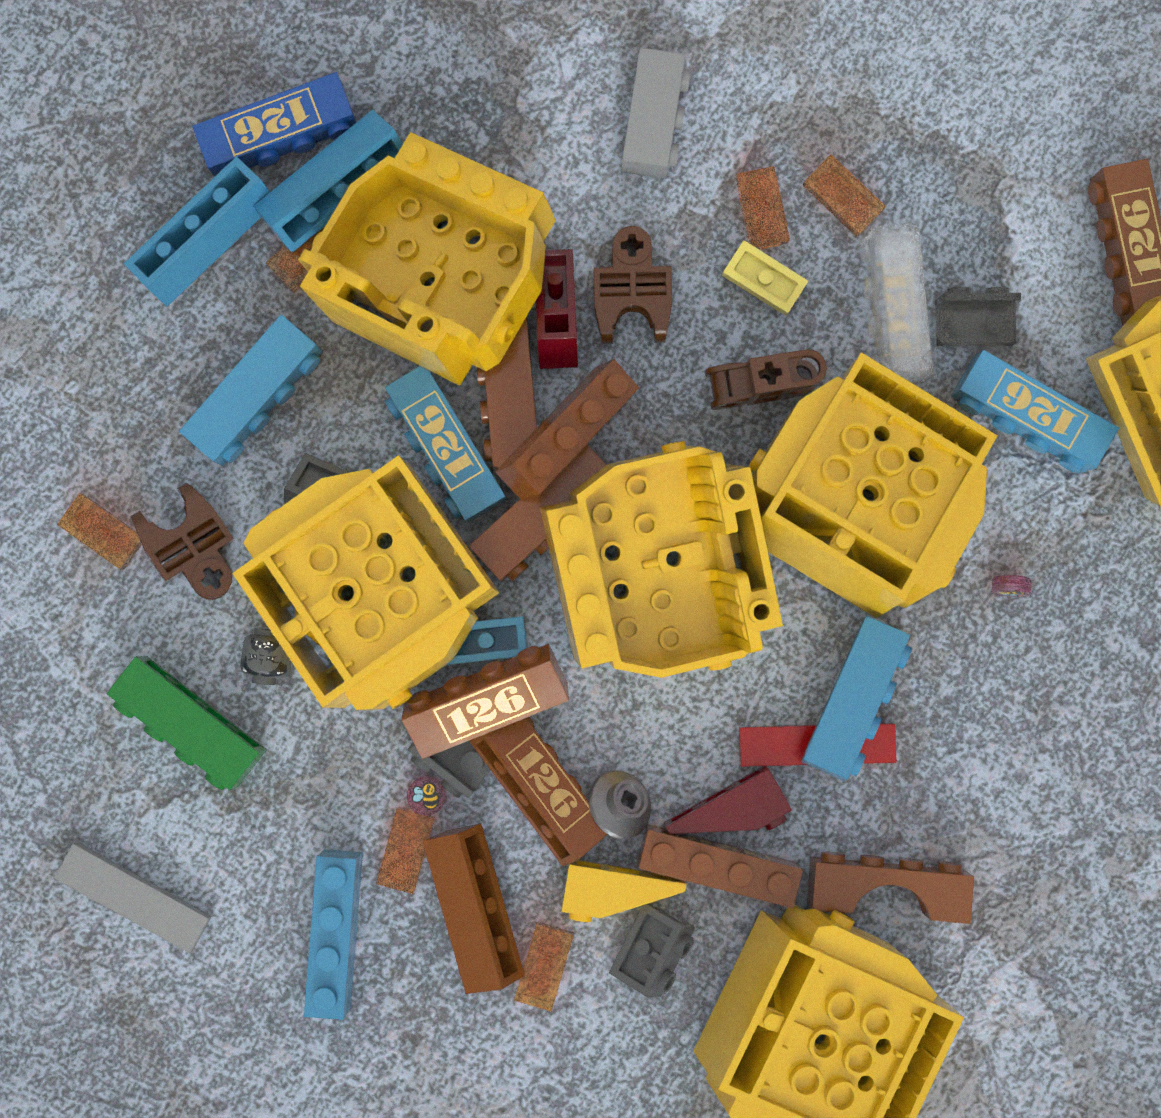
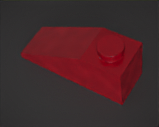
(557, 312)
(741, 806)

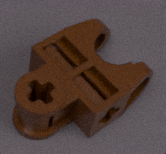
(632, 286)
(747, 388)
(199, 522)

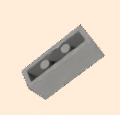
(655, 113)

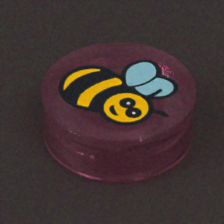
(1011, 586)
(426, 795)

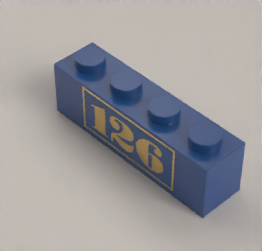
(277, 125)

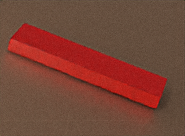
(788, 744)

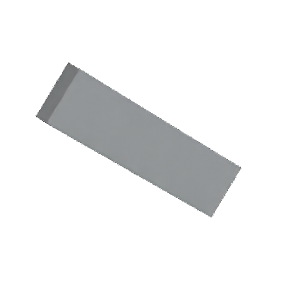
(132, 897)

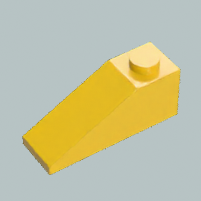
(607, 889)

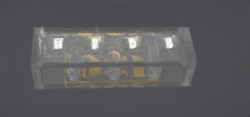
(897, 300)

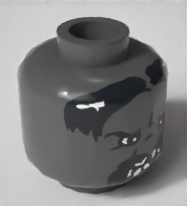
(264, 658)

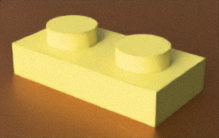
(764, 278)

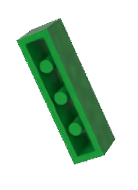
(185, 722)

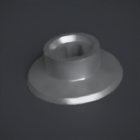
(607, 809)

